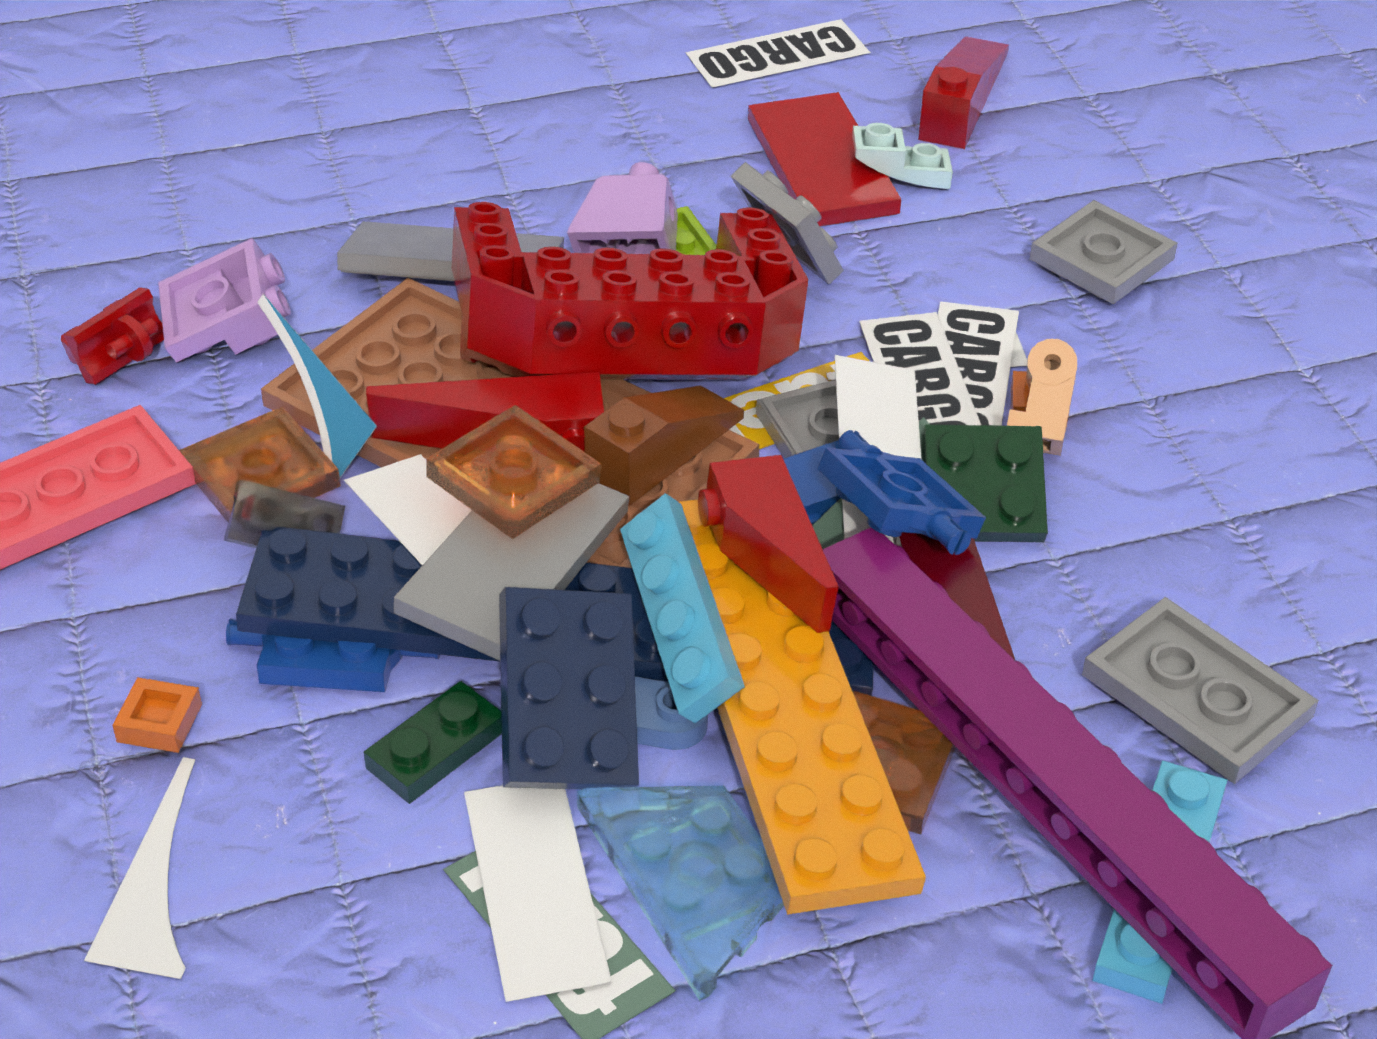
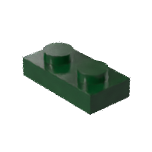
(434, 742)

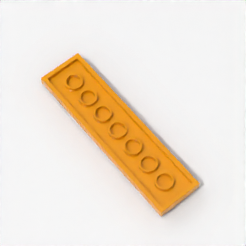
(805, 752)

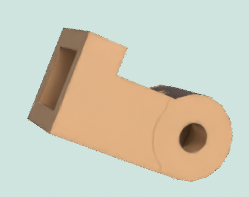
(1051, 385)

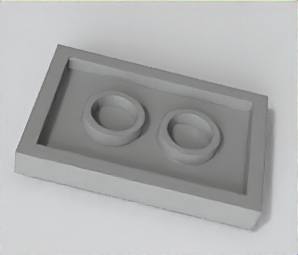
(1200, 689)

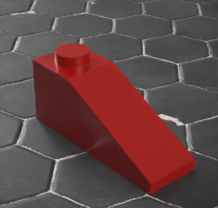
(769, 534)

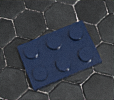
(567, 689)

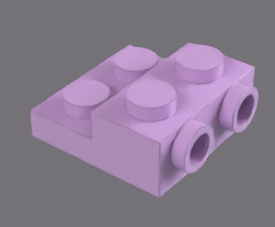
(220, 302)

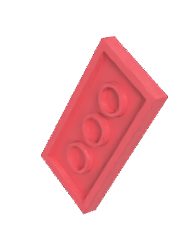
(86, 482)

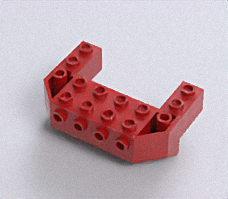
(624, 311)

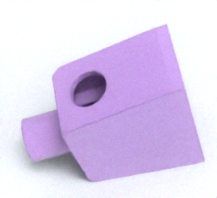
(627, 213)

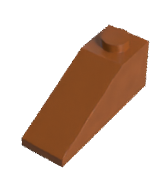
(656, 434)

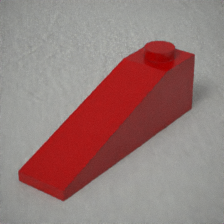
(959, 91)
(447, 410)

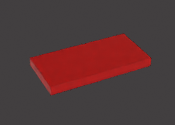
(815, 158)

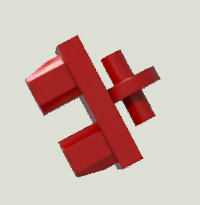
(115, 336)

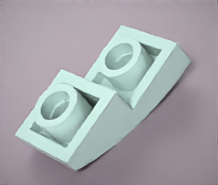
(885, 151)

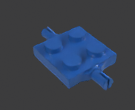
(900, 493)
(320, 663)

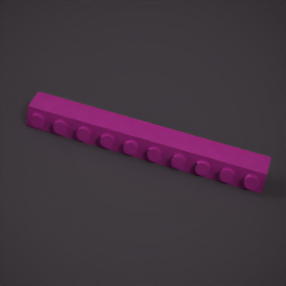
(1077, 793)

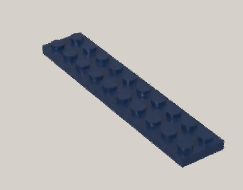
(347, 584)

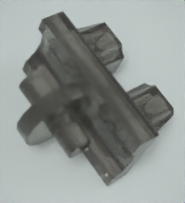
(265, 508)

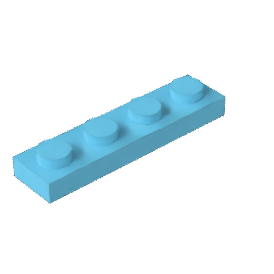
(681, 609)
(1125, 957)

